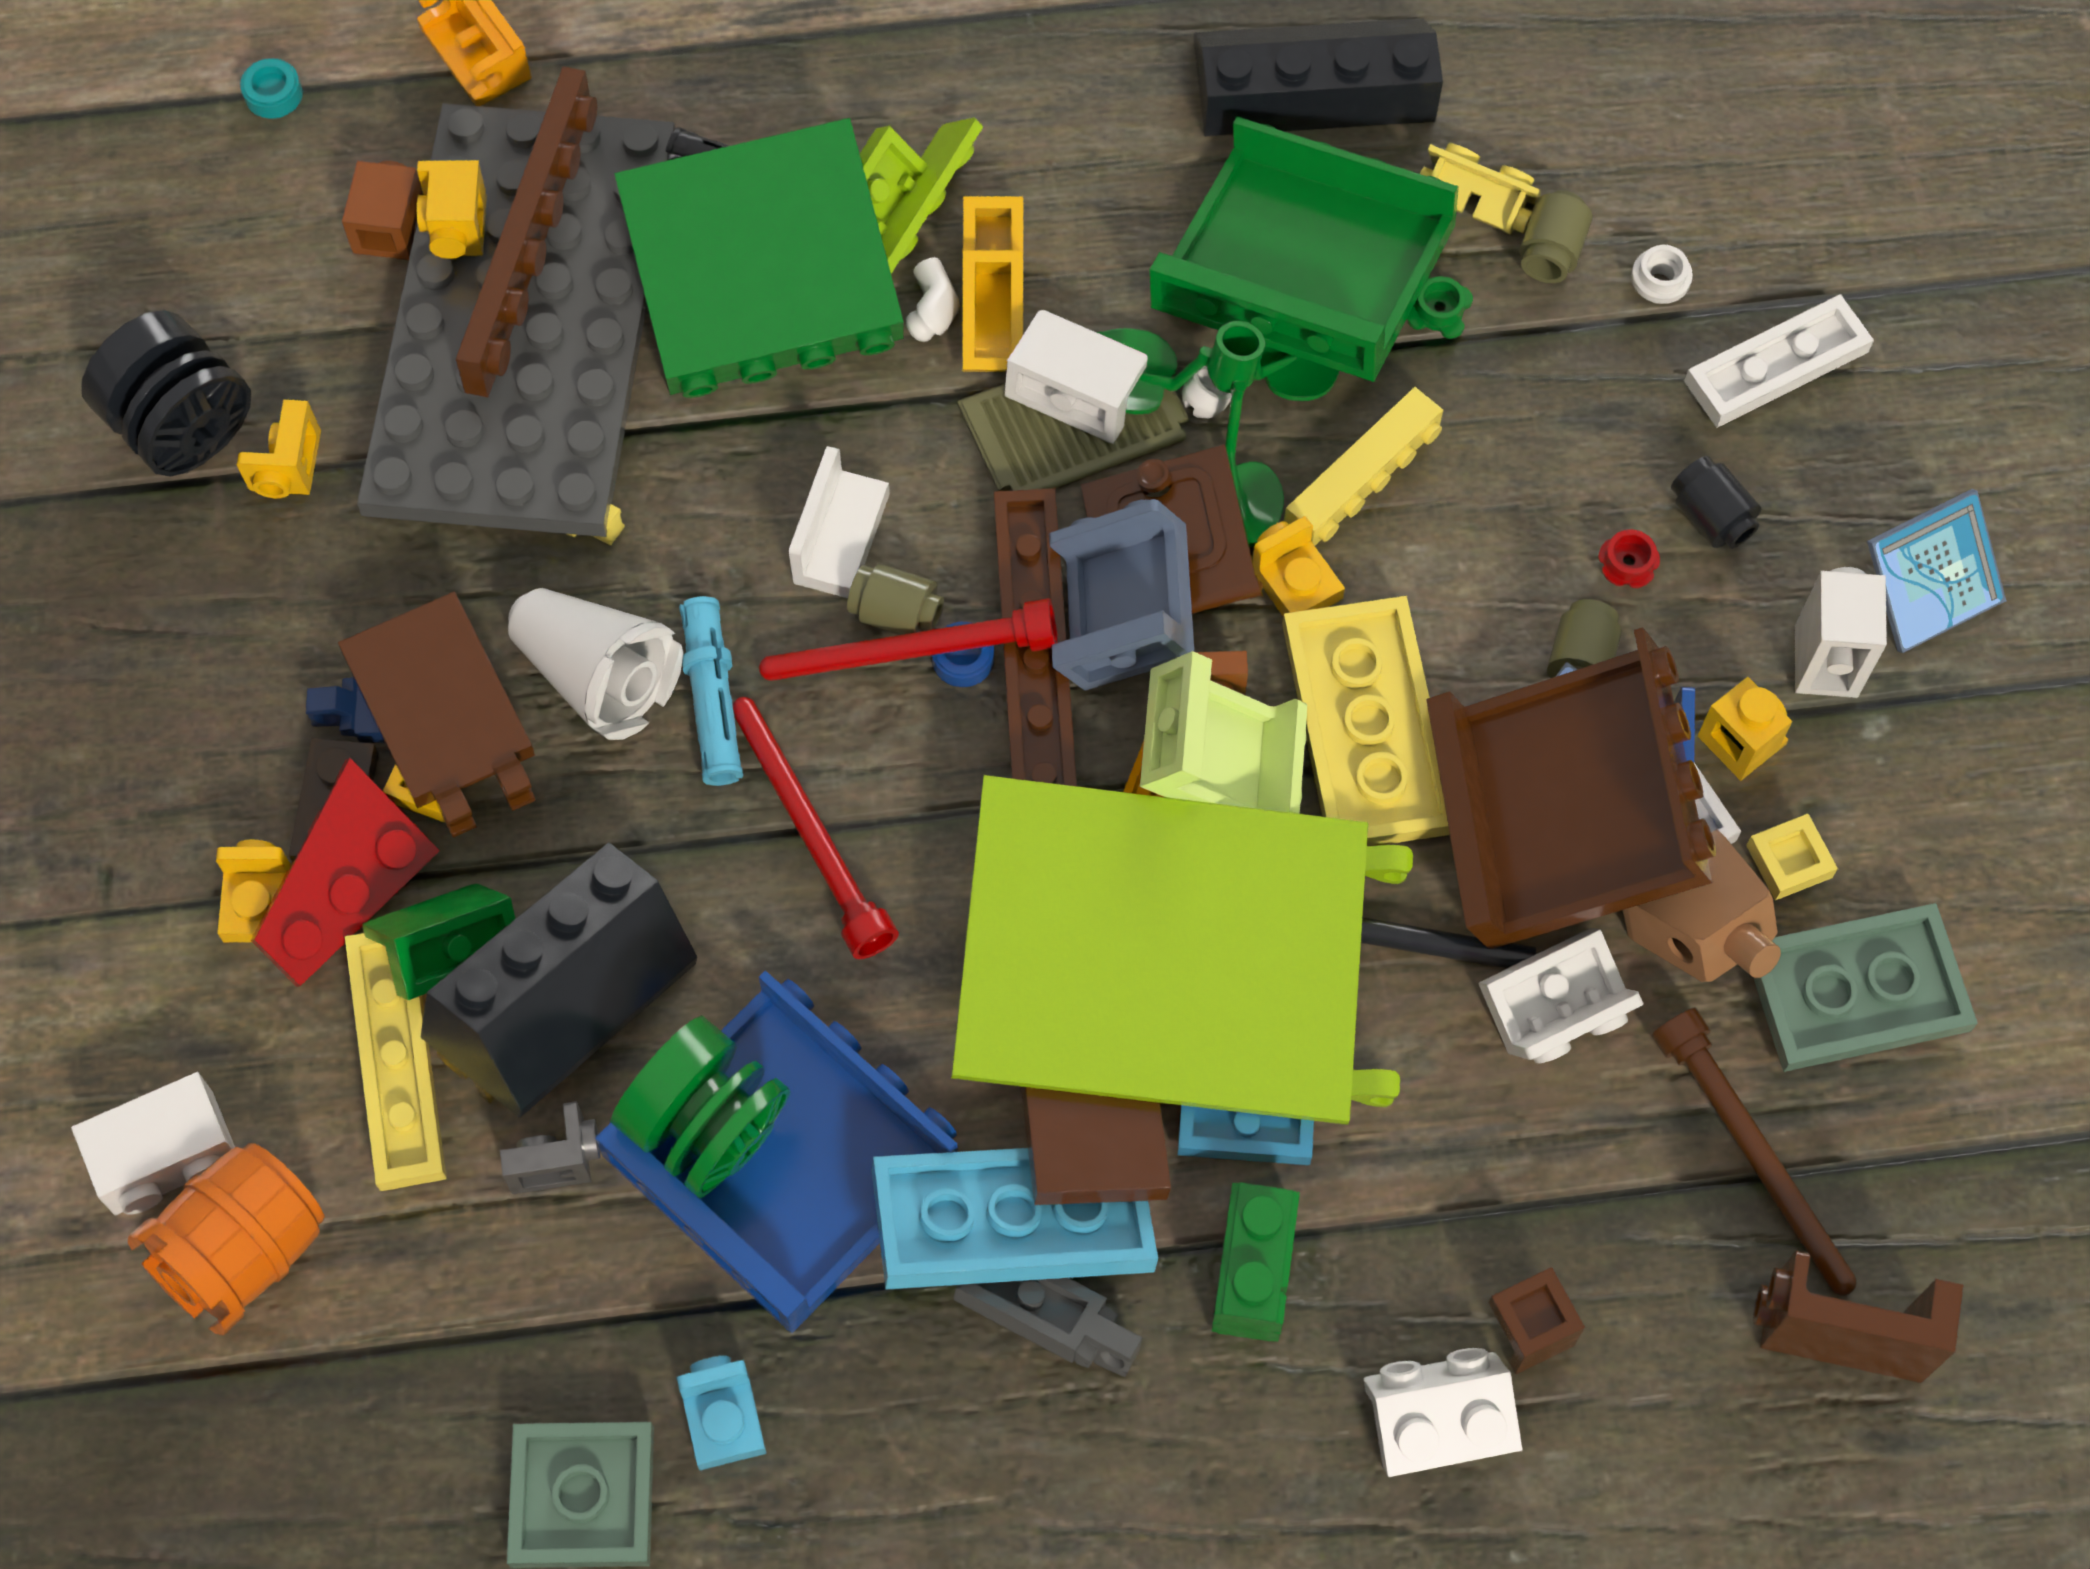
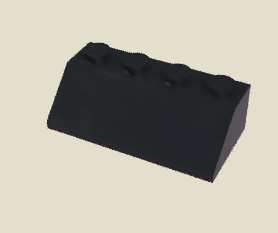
(1319, 75)
(558, 981)

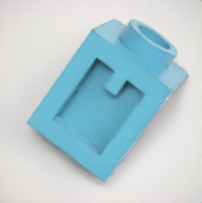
(721, 1412)

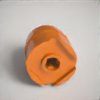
(230, 1234)

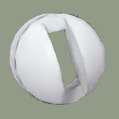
(1204, 396)

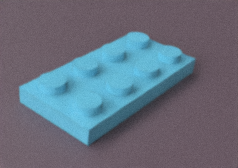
(977, 1223)

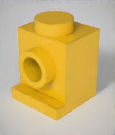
(452, 207)
(1755, 721)

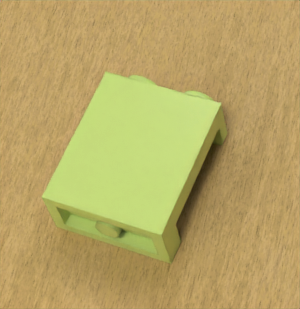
(1220, 743)

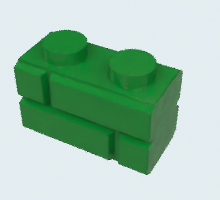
(1255, 1262)

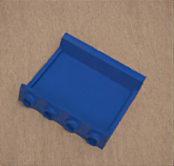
(806, 1199)

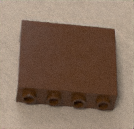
(1571, 796)

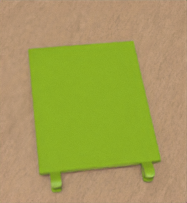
(1168, 951)

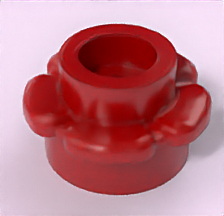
(1634, 545)

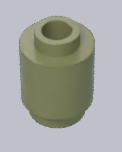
(1555, 236)
(894, 600)
(1585, 636)

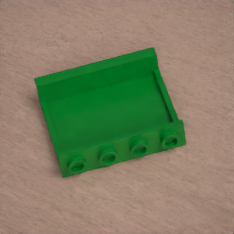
(1308, 249)
(760, 258)

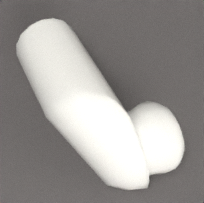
(938, 304)

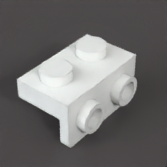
(1559, 997)
(1443, 1411)

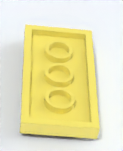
(1368, 718)

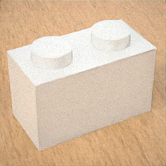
(1840, 633)
(153, 1144)

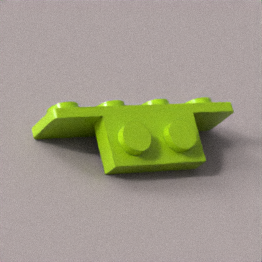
(912, 187)

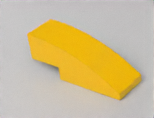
(992, 281)

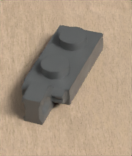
(1057, 1317)

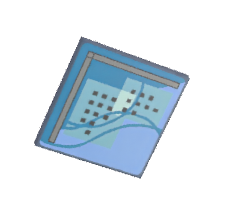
(1937, 570)

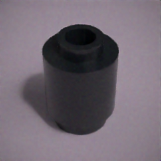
(1716, 503)

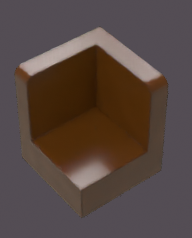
(1537, 1319)

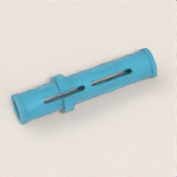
(708, 668)

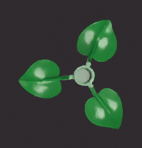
(1232, 365)

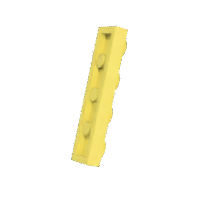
(394, 1072)

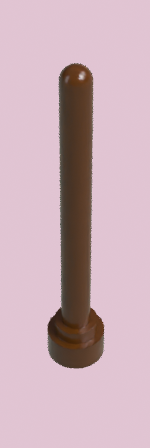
(1687, 1043)

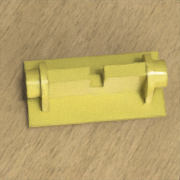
(1501, 192)

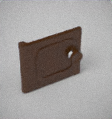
(1204, 499)

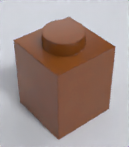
(382, 209)

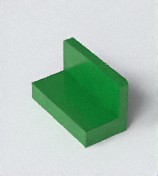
(438, 935)

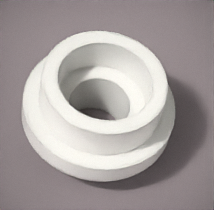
(1665, 261)

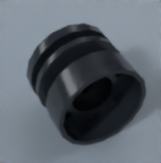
(166, 393)

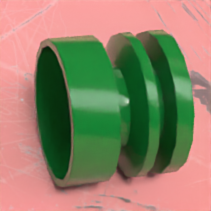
(693, 1100)

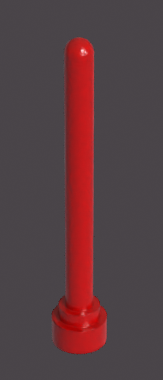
(1029, 626)
(866, 926)

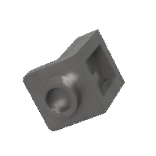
(548, 1163)

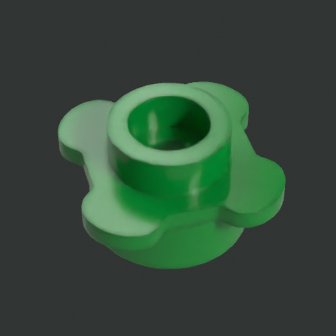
(1446, 293)

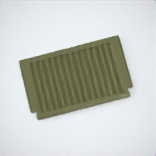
(1040, 452)

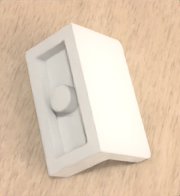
(1074, 375)
(836, 527)

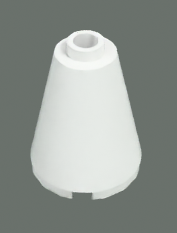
(597, 658)

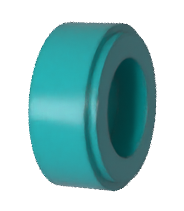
(271, 88)

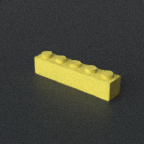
(1367, 465)

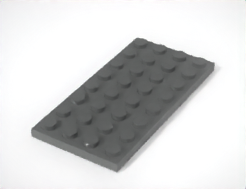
(556, 421)

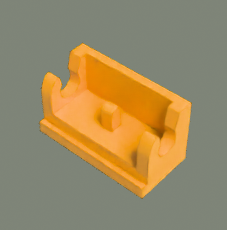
(476, 46)

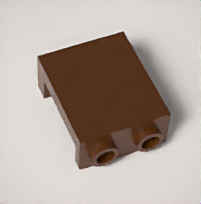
(1858, 1334)

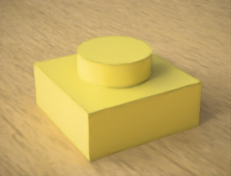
(1791, 856)

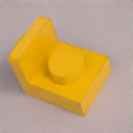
(291, 454)
(1294, 569)
(248, 885)

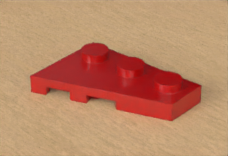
(343, 874)

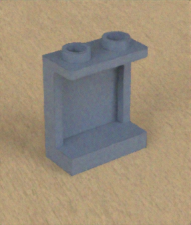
(1124, 594)

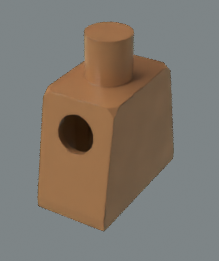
(1713, 924)

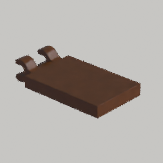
(440, 708)
(1094, 1148)

